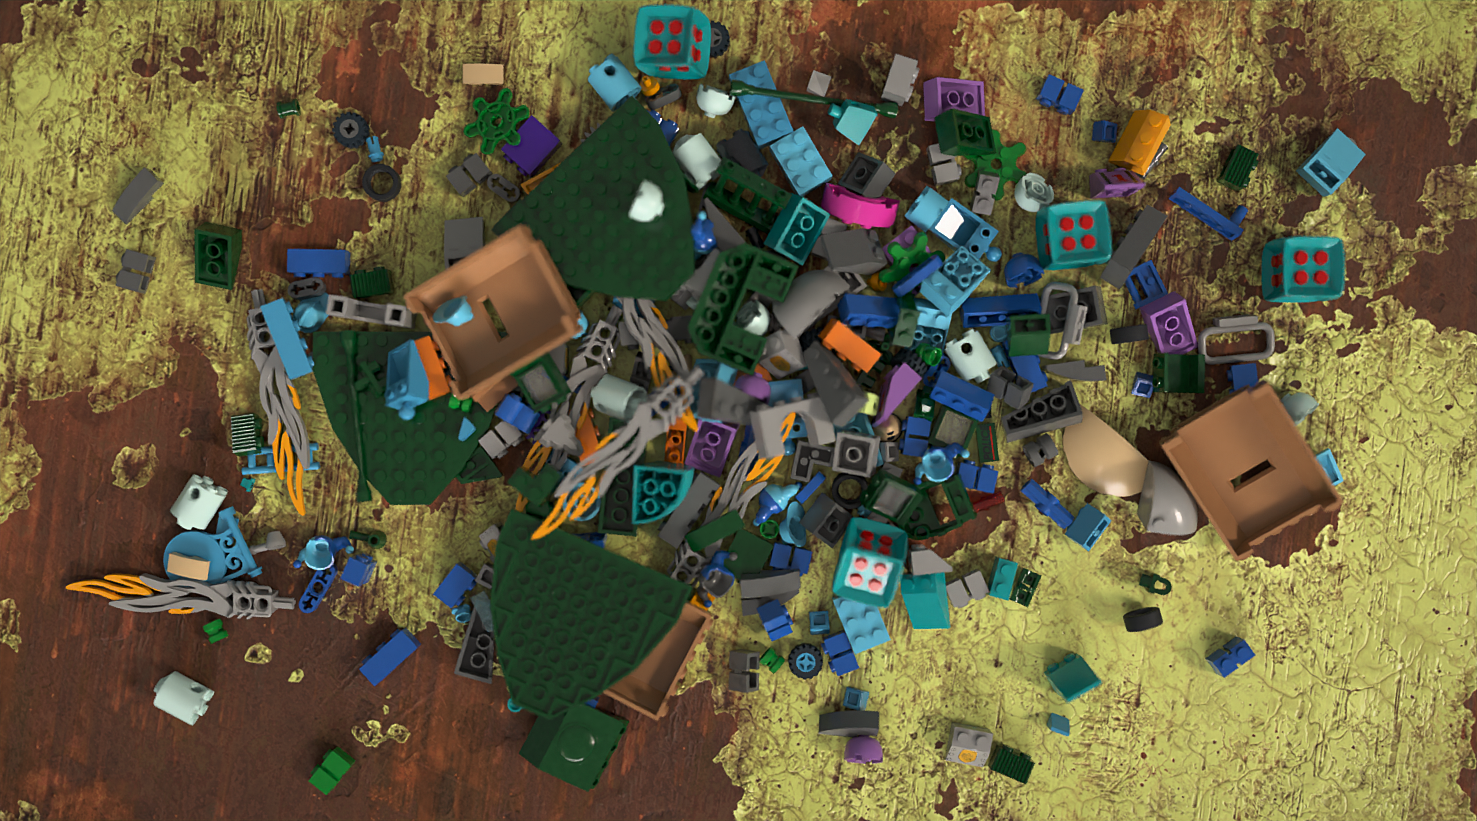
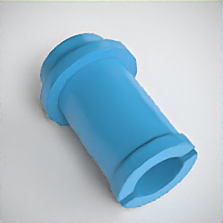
(374, 149)
(999, 356)

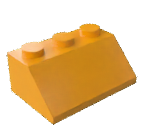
(1140, 140)

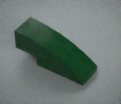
(714, 530)

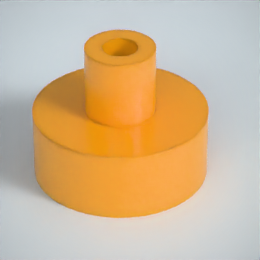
(649, 85)
(876, 284)

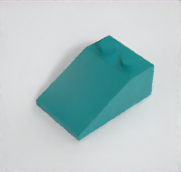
(926, 600)
(1072, 677)

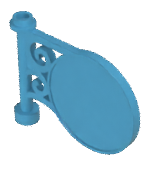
(209, 548)

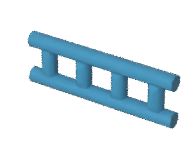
(270, 468)

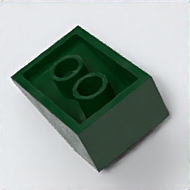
(964, 133)
(217, 254)

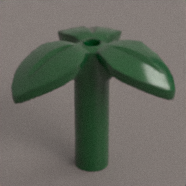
(886, 355)

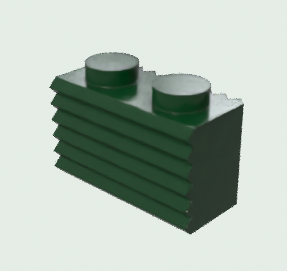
(1238, 167)
(371, 283)
(246, 434)
(1011, 763)

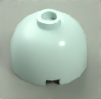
(714, 101)
(1033, 193)
(647, 202)
(753, 318)
(1299, 406)

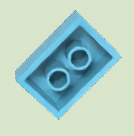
(800, 162)
(861, 623)

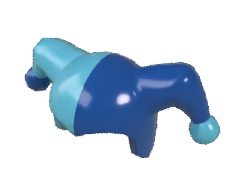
(703, 236)
(938, 463)
(774, 500)
(321, 551)

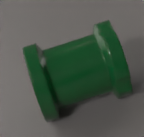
(288, 108)

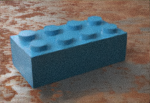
(763, 114)

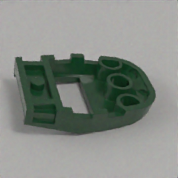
(924, 520)

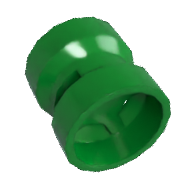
(929, 354)
(464, 404)
(769, 528)
(215, 631)
(772, 660)

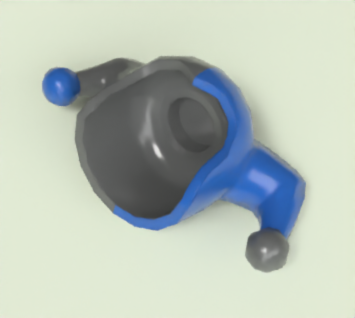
(716, 577)

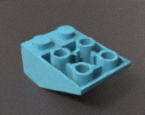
(1331, 163)
(954, 280)
(931, 326)

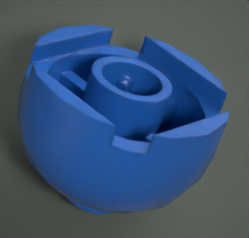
(1021, 269)

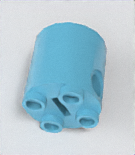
(613, 82)

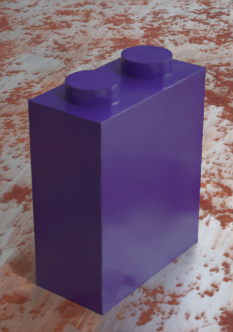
(535, 147)

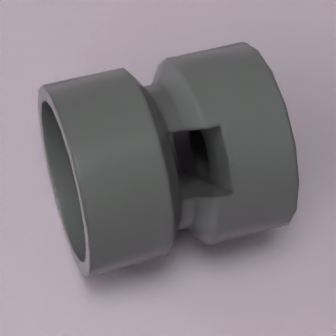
(1045, 445)

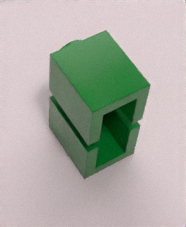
(331, 771)

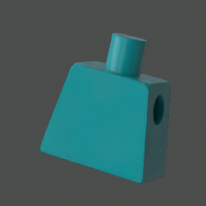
(853, 119)

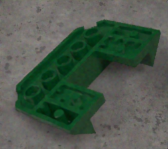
(720, 300)

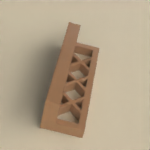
(495, 392)

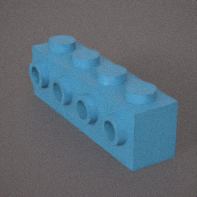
(287, 339)

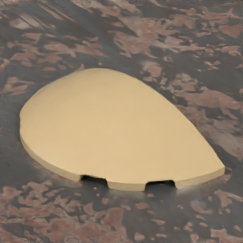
(1103, 457)

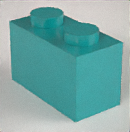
(1002, 578)

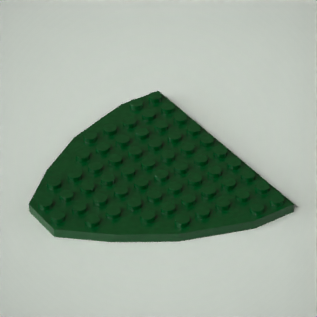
(587, 205)
(402, 458)
(573, 615)

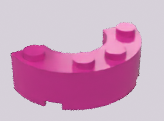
(859, 209)

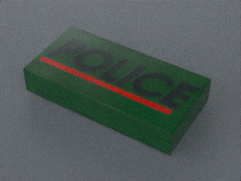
(987, 442)

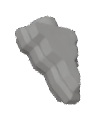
(561, 435)

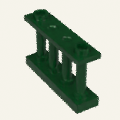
(740, 207)

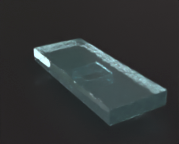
(482, 606)

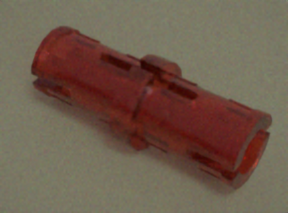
(985, 503)

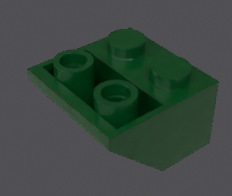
(1028, 335)

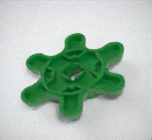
(489, 113)
(1007, 158)
(905, 257)

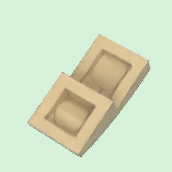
(482, 74)
(189, 567)

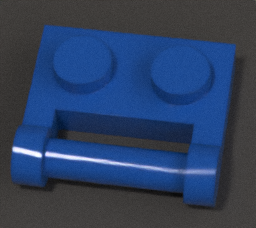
(1149, 282)

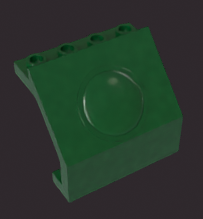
(574, 744)

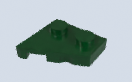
(479, 468)

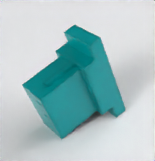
(247, 483)

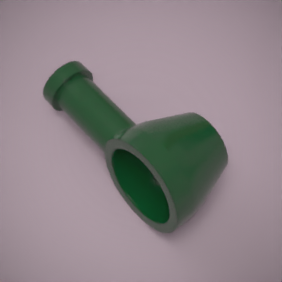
(380, 535)

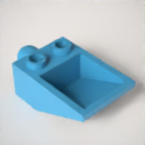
(961, 227)
(406, 380)
(785, 391)

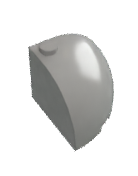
(809, 300)
(1166, 502)

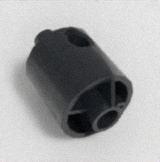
(743, 151)

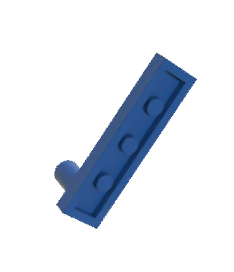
(1228, 228)

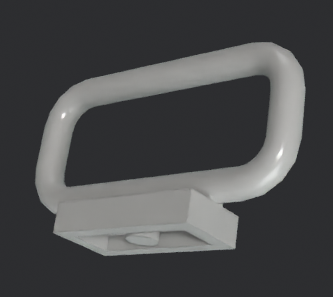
(1074, 319)
(1236, 324)

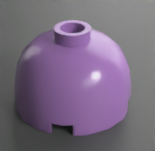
(754, 386)
(863, 750)

